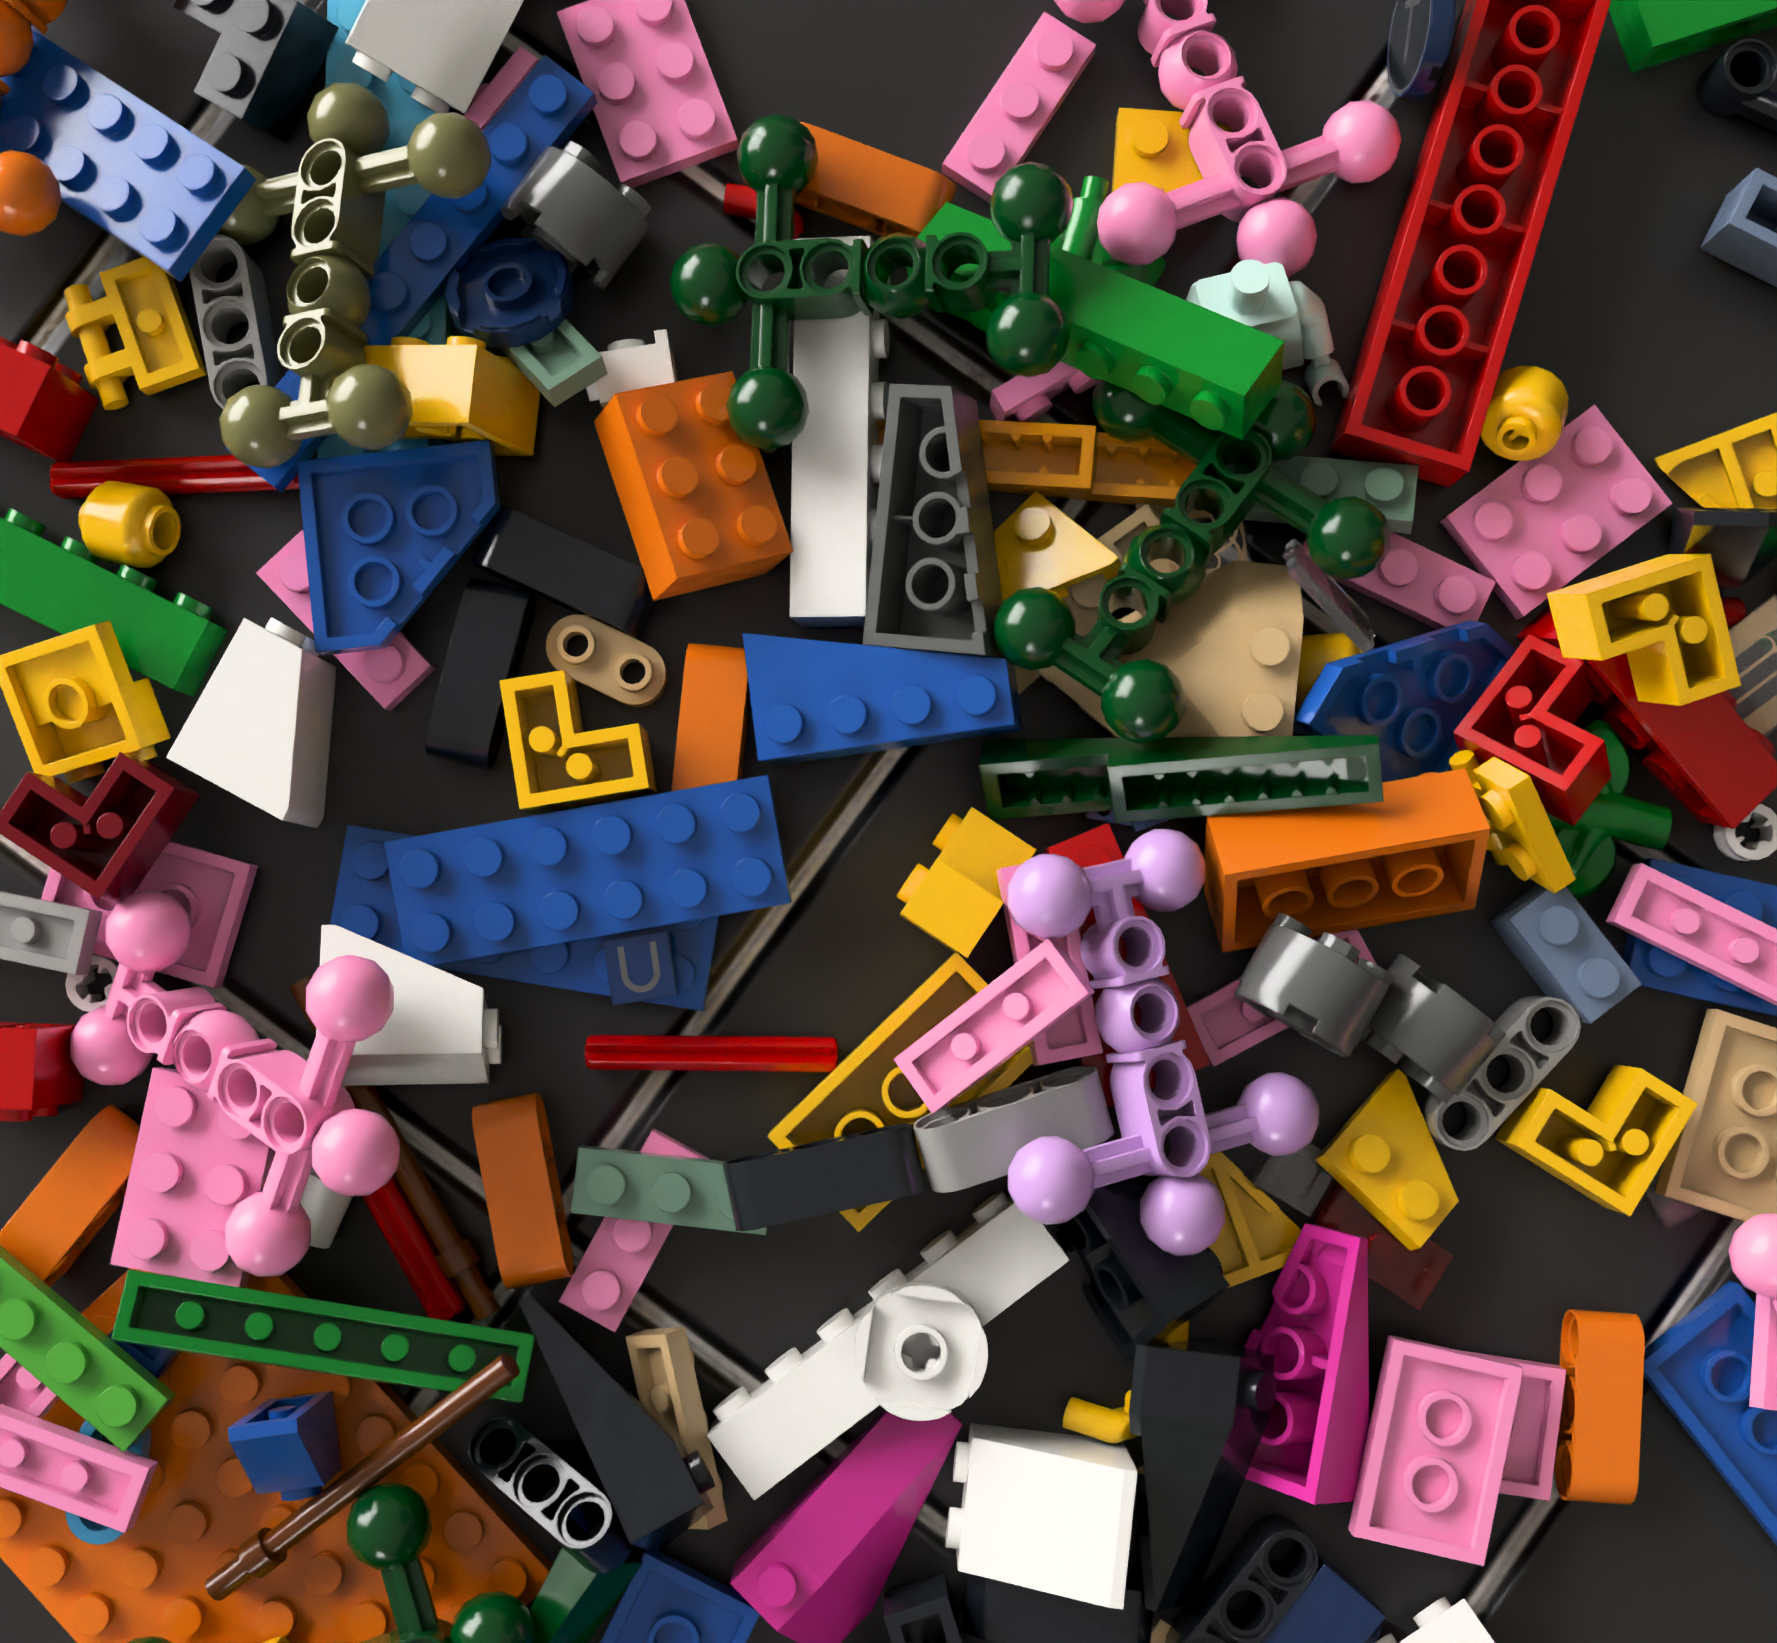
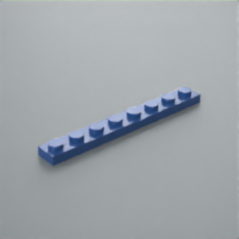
(446, 230)

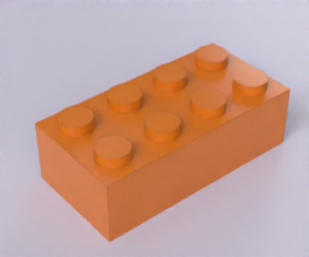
(1347, 862)

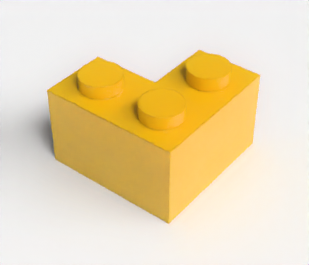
(463, 393)
(1662, 617)
(558, 761)
(961, 888)
(1610, 1147)

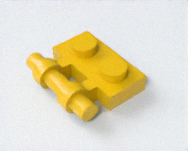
(151, 325)
(1517, 822)

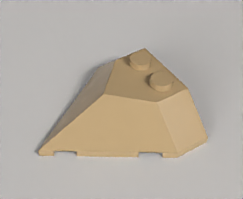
(1230, 649)

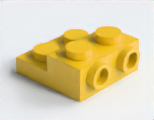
(80, 703)

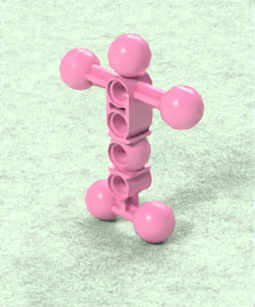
(1142, 220)
(269, 1092)

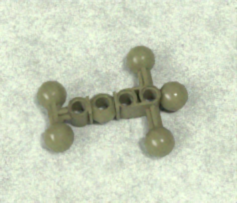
(337, 239)

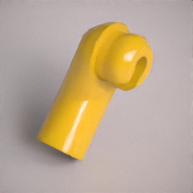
(1099, 1421)

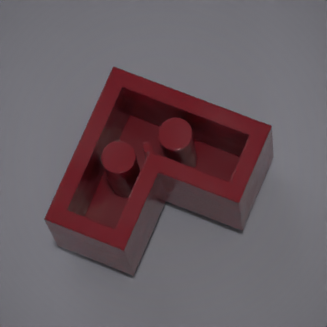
(103, 839)

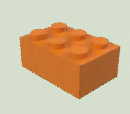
(691, 486)

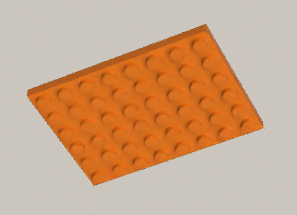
(207, 1507)

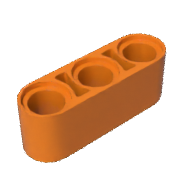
(872, 187)
(711, 717)
(522, 1191)
(74, 1197)
(1600, 1407)

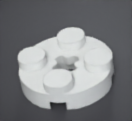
(946, 1379)

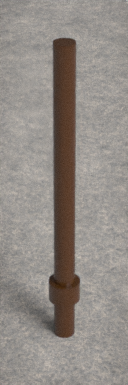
(456, 1256)
(269, 1546)

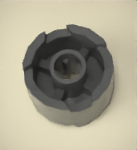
(579, 212)
(1313, 985)
(1431, 1031)

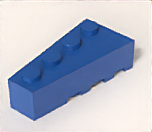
(860, 699)

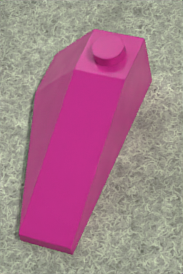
(1320, 1370)
(839, 1540)

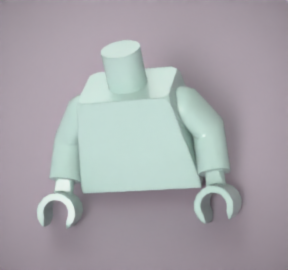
(1282, 308)

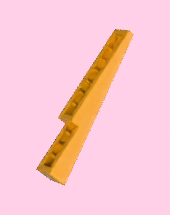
(1077, 463)

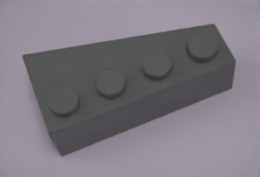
(933, 531)

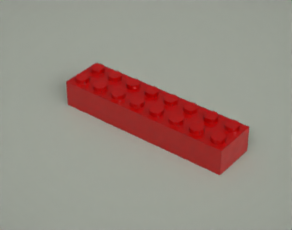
(1468, 234)

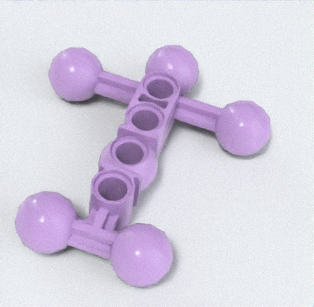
(1275, 1112)

